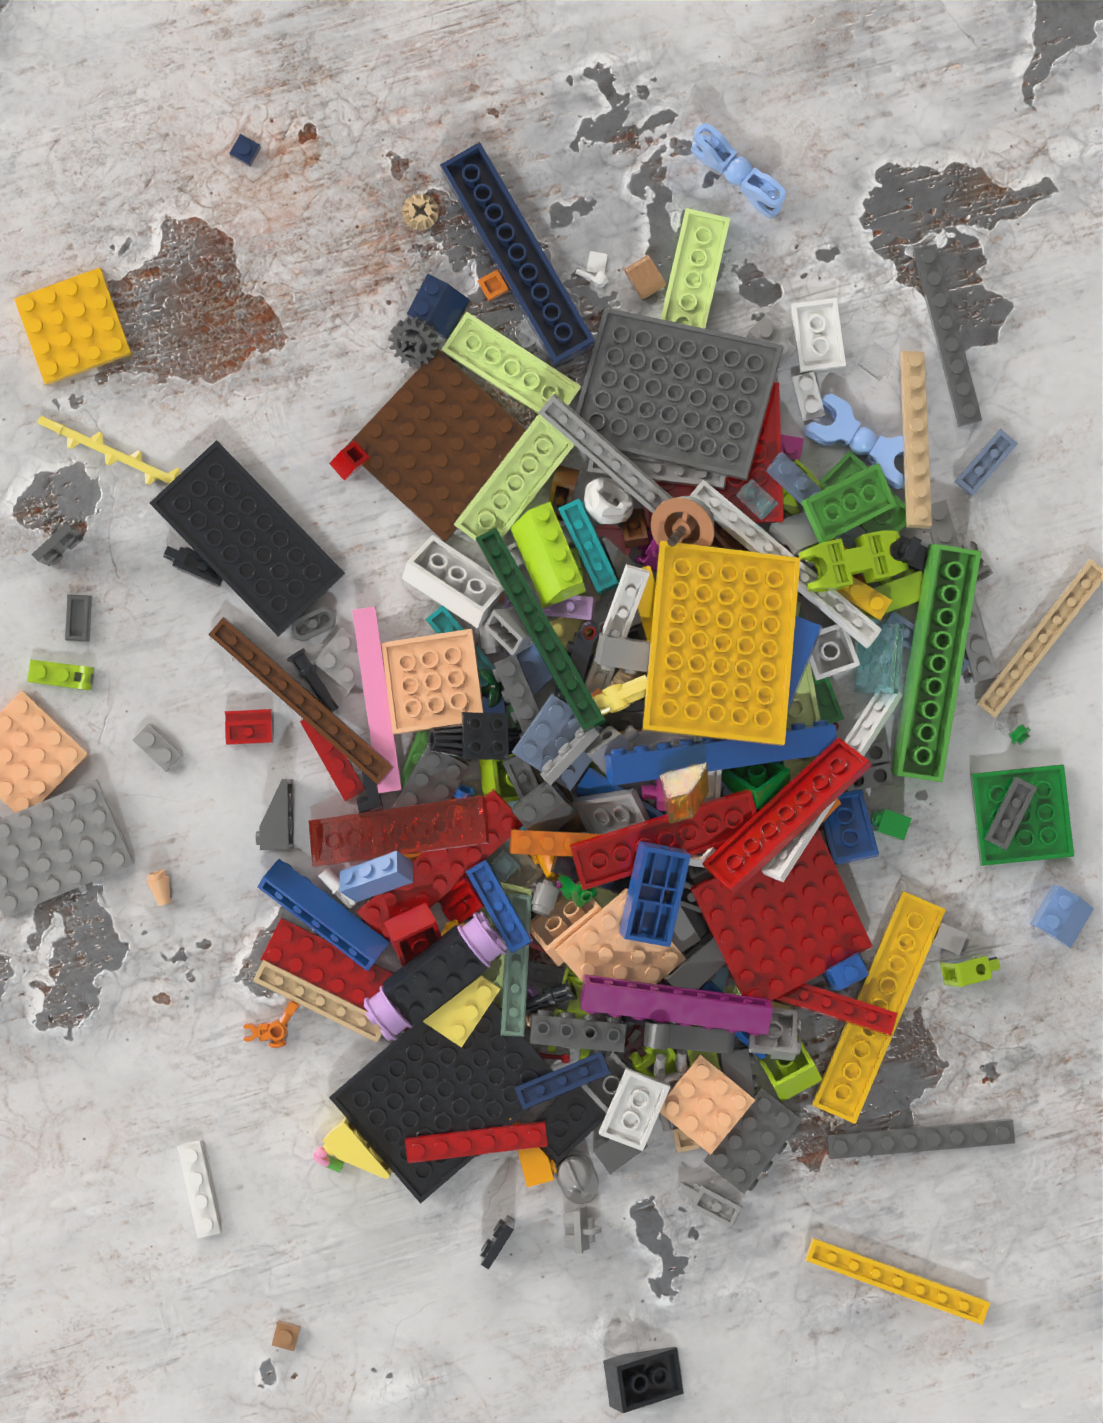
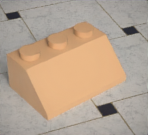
(561, 924)

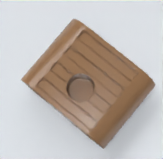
(645, 277)

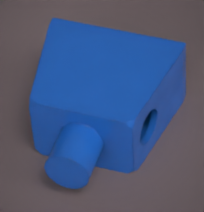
(846, 972)

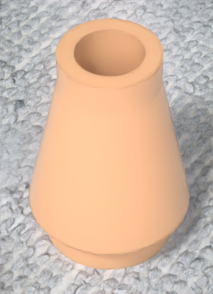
(160, 886)

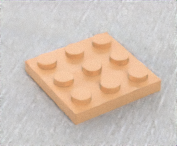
(706, 1104)

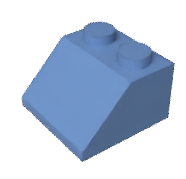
(1062, 915)

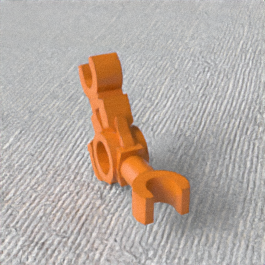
(275, 1031)

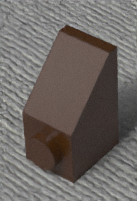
(563, 488)

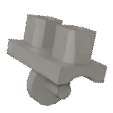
(583, 1230)

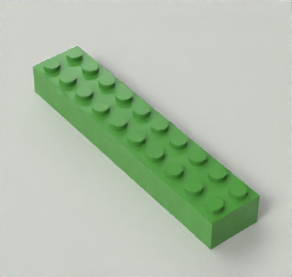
(935, 662)

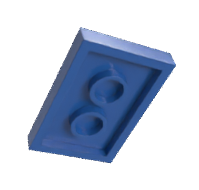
(850, 830)

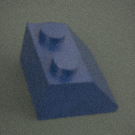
(438, 305)

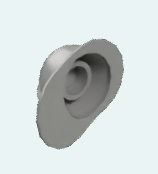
(576, 1178)

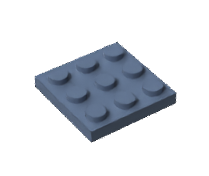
(547, 734)

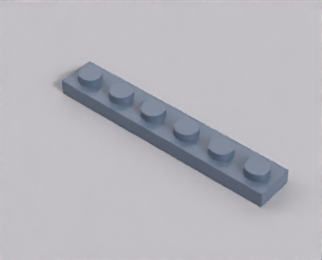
(802, 487)

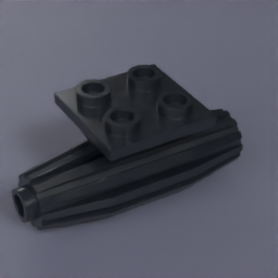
(477, 738)

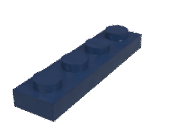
(562, 1080)

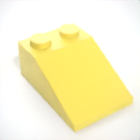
(352, 1148)

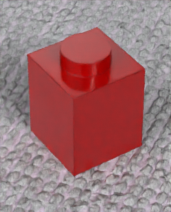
(349, 460)

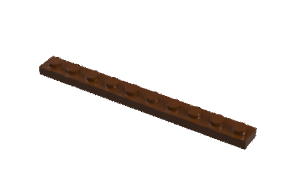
(301, 701)

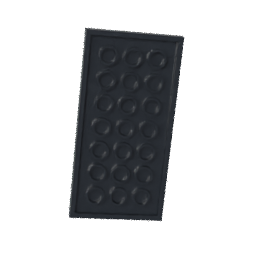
(247, 538)

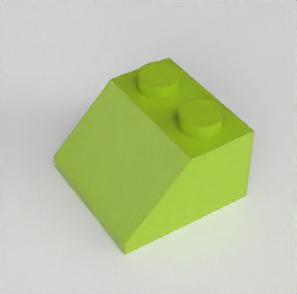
(496, 777)
(791, 1076)

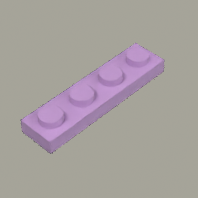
(575, 607)

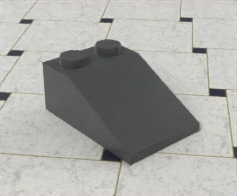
(277, 826)

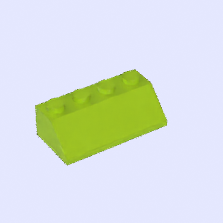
(547, 556)

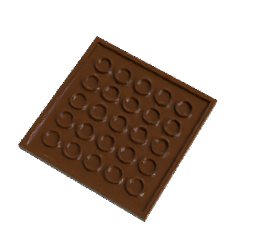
(438, 443)

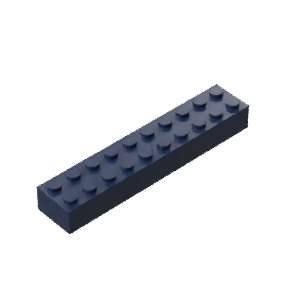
(517, 255)

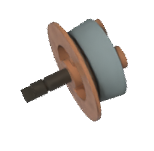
(683, 521)

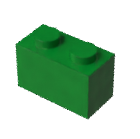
(890, 823)

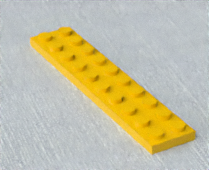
(888, 987)

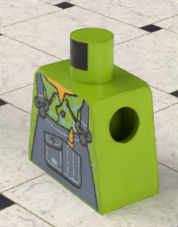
(968, 970)

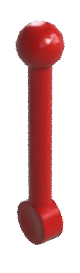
(564, 1058)

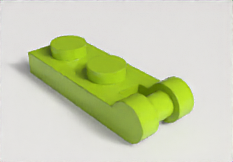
(59, 674)

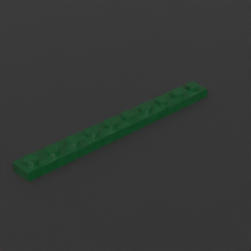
(540, 630)

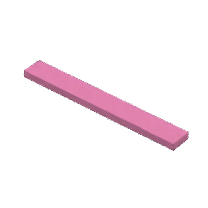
(376, 693)

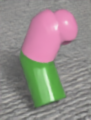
(327, 1161)

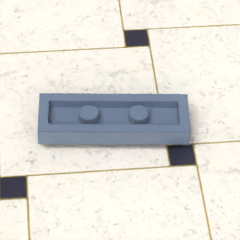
(986, 462)

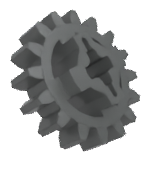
(411, 332)

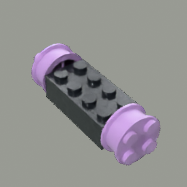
(434, 976)

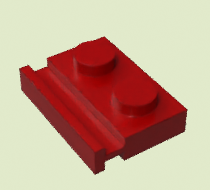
(248, 726)
(461, 901)

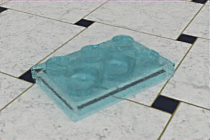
(881, 661)

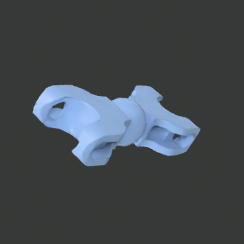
(738, 170)
(861, 440)

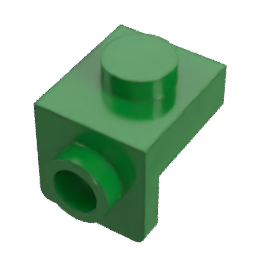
(577, 895)

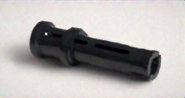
(308, 673)
(552, 997)

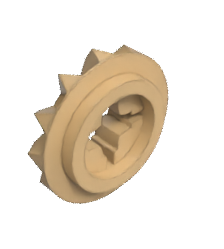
(420, 222)

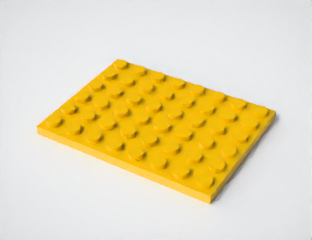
(721, 643)

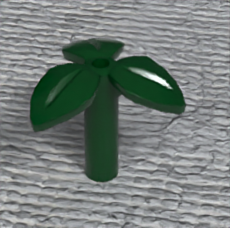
(493, 688)

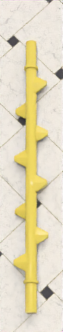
(111, 455)

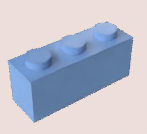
(376, 876)

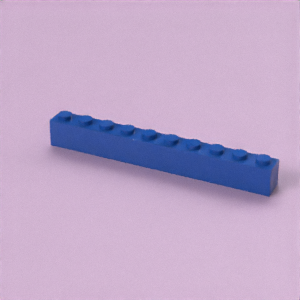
(718, 754)

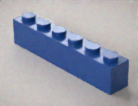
(323, 914)

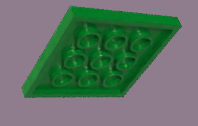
(1045, 825)

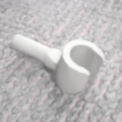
(598, 280)

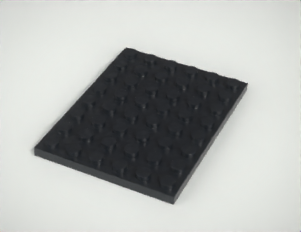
(437, 1087)

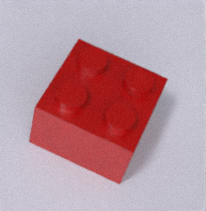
(412, 932)

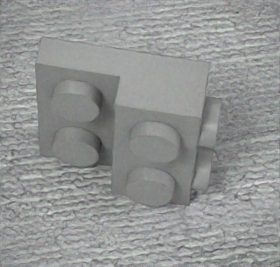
(781, 1038)

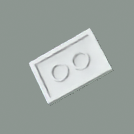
(818, 335)
(634, 1109)

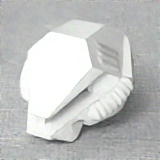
(607, 501)

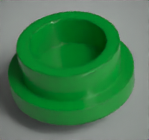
(1020, 735)

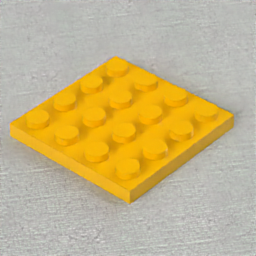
(73, 326)

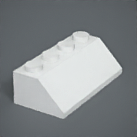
(453, 581)

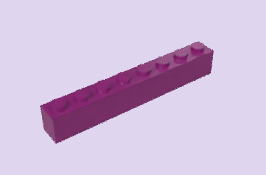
(676, 1005)

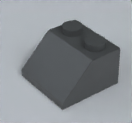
(544, 808)

